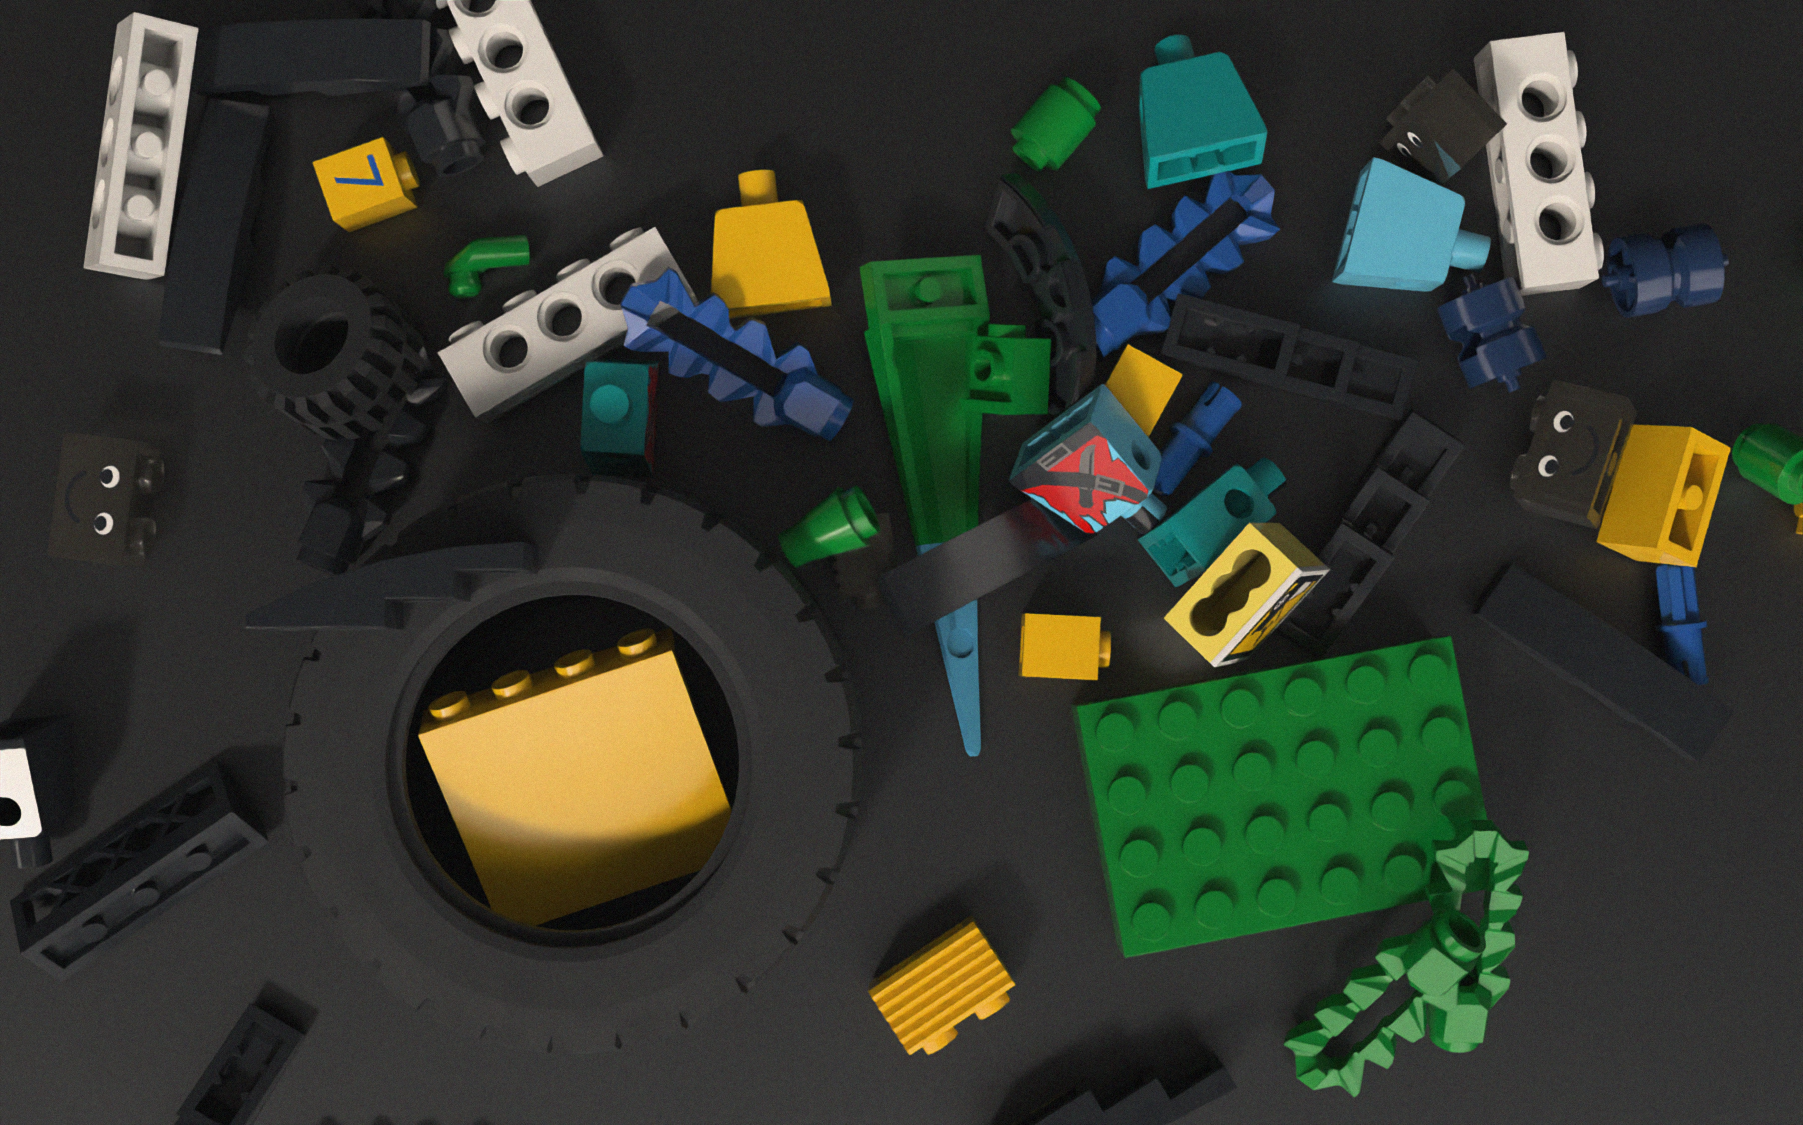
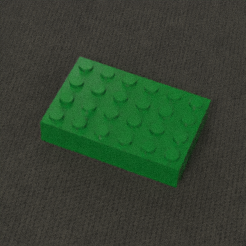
(1279, 793)

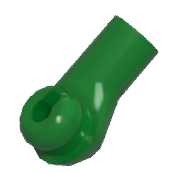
(480, 255)

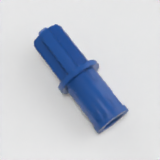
(1194, 436)
(1681, 620)

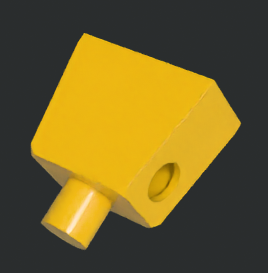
(766, 253)

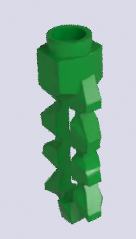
(1434, 965)
(1482, 988)

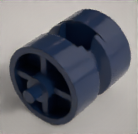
(1678, 268)
(1491, 332)

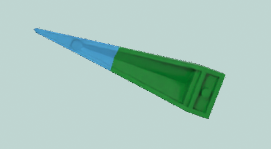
(921, 358)

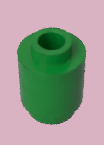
(1055, 125)
(1772, 460)

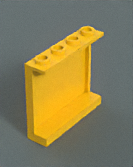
(579, 778)

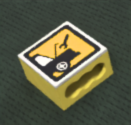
(1246, 593)

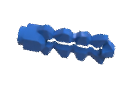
(1123, 308)
(800, 394)

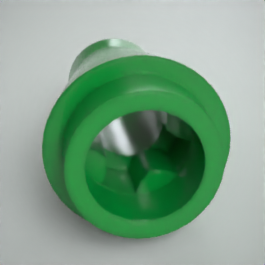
(832, 527)

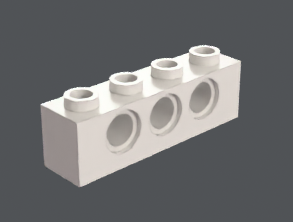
(564, 136)
(140, 147)
(1520, 195)
(551, 358)

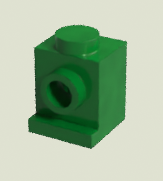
(1008, 372)

